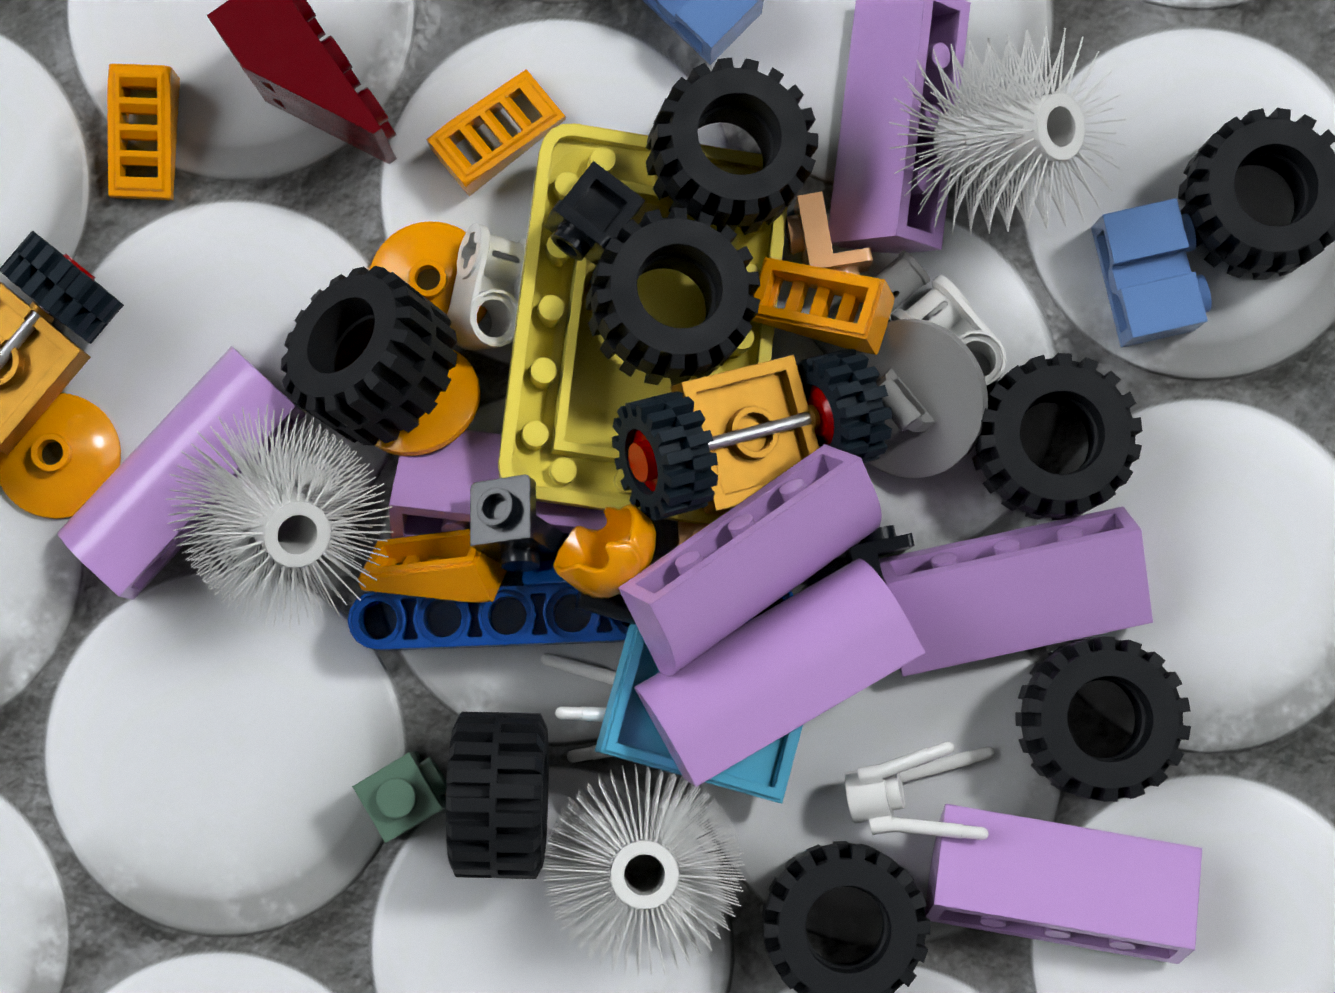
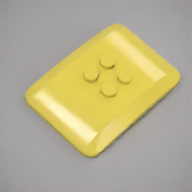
(559, 380)

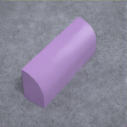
(866, 194)
(434, 490)
(124, 524)
(752, 556)
(1022, 588)
(780, 671)
(1067, 885)

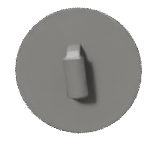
(933, 398)

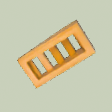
(121, 80)
(463, 126)
(842, 331)
(433, 567)

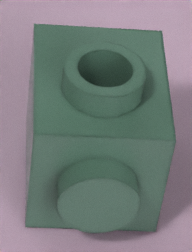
(403, 794)

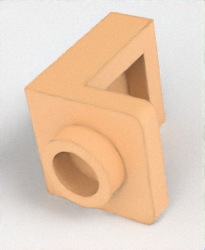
(810, 234)

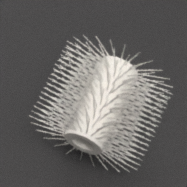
(1008, 133)
(278, 515)
(628, 895)

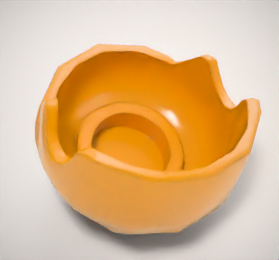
(607, 557)

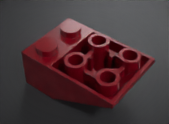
(300, 74)

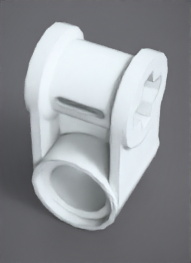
(486, 277)
(961, 320)

